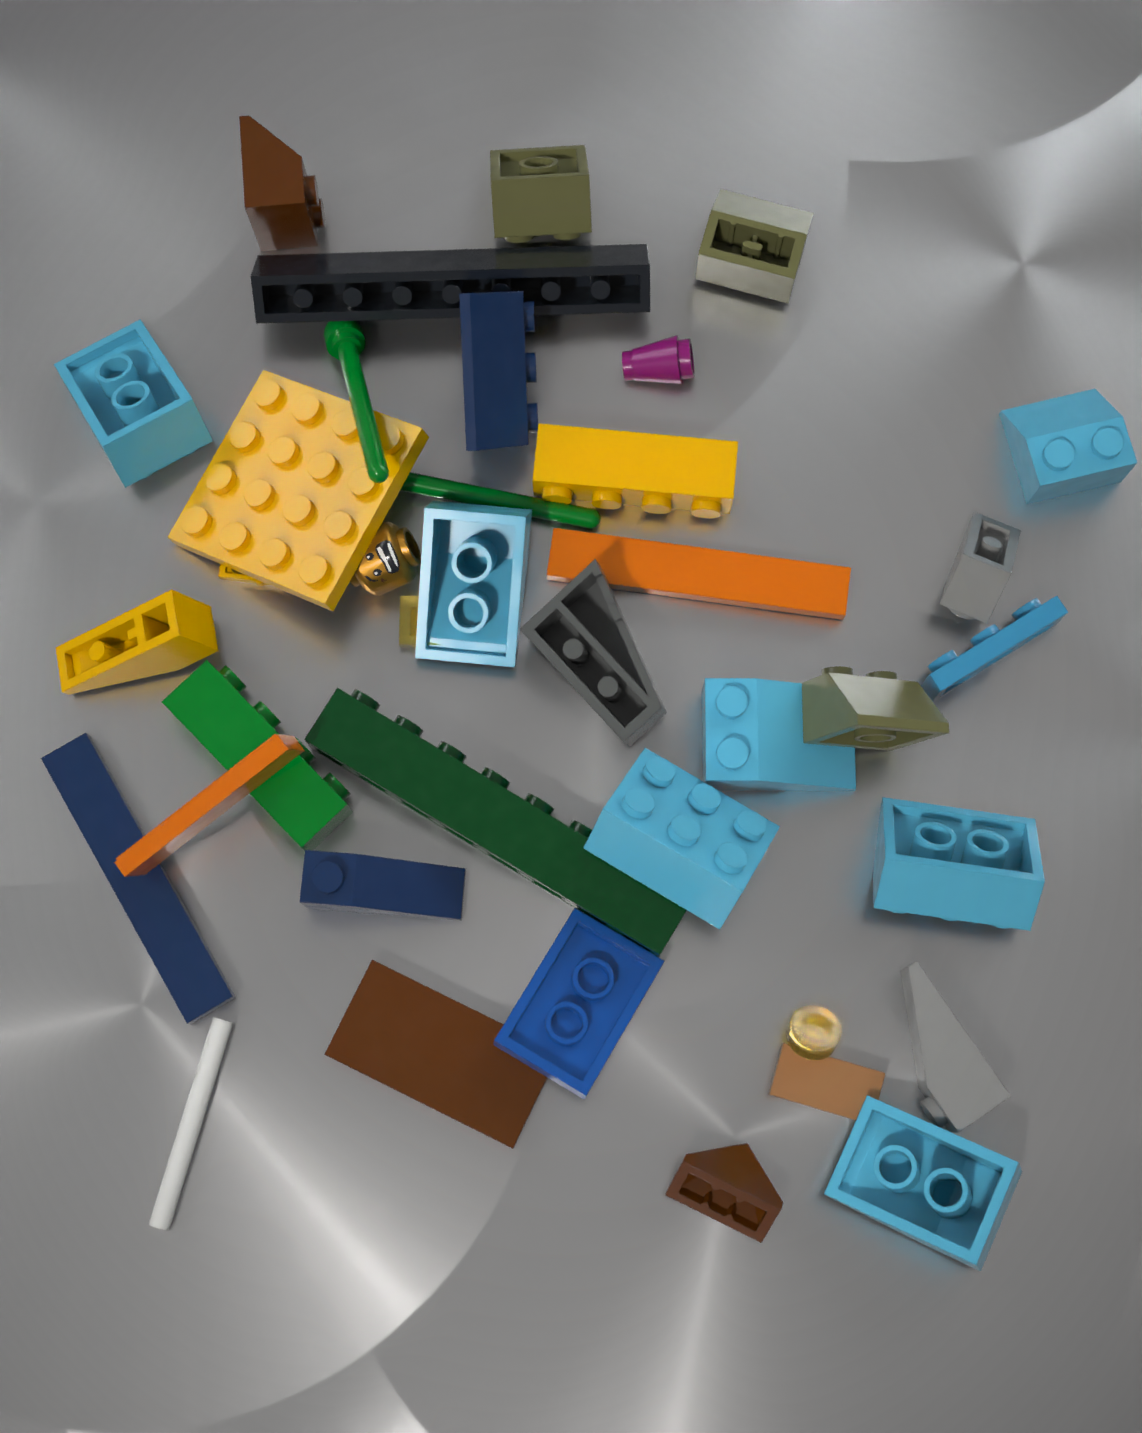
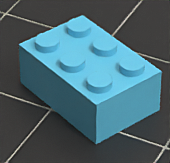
(681, 837)

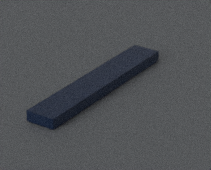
(147, 899)

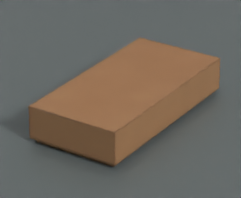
(825, 1083)

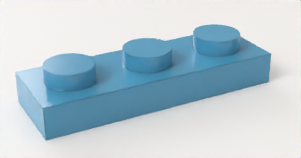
(992, 646)

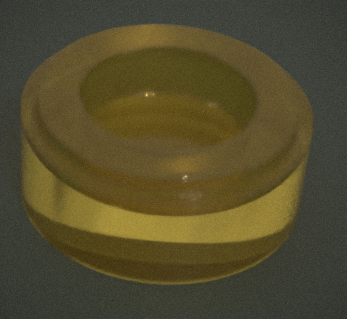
(813, 1032)

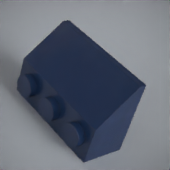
(497, 369)

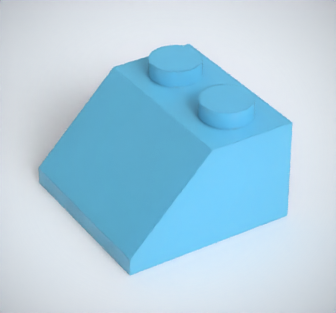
(1067, 445)

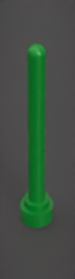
(345, 343)
(481, 495)

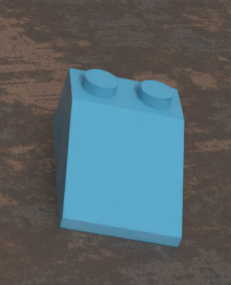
(134, 403)
(472, 582)
(757, 740)
(924, 1182)

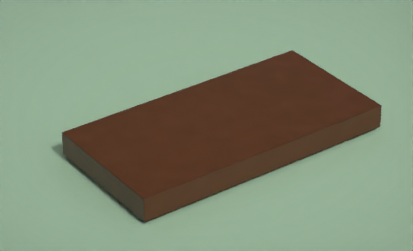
(435, 1054)

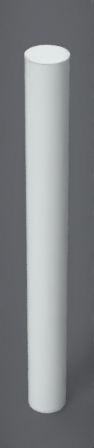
(190, 1124)

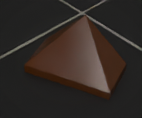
(728, 1188)

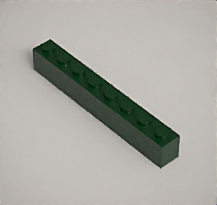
(489, 816)

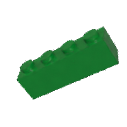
(231, 729)

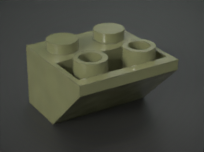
(753, 245)

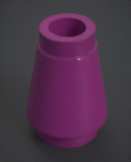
(660, 361)

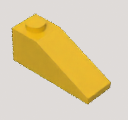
(139, 644)

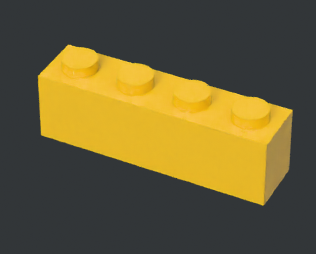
(635, 470)

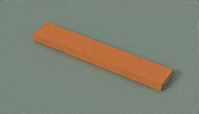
(703, 573)

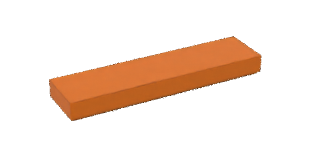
(208, 805)

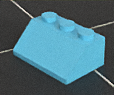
(957, 864)

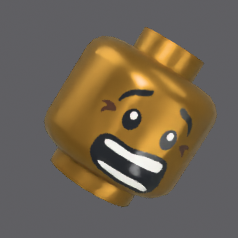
(388, 560)

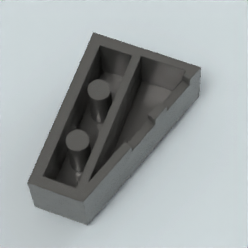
(596, 653)

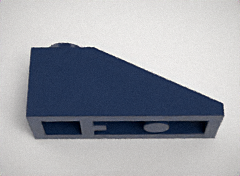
(381, 886)

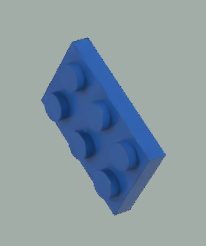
(578, 1003)

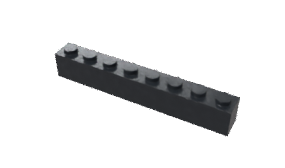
(430, 281)

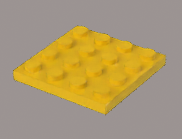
(294, 491)

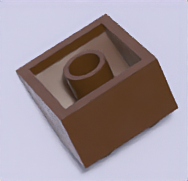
(277, 191)

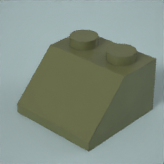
(540, 192)
(868, 711)

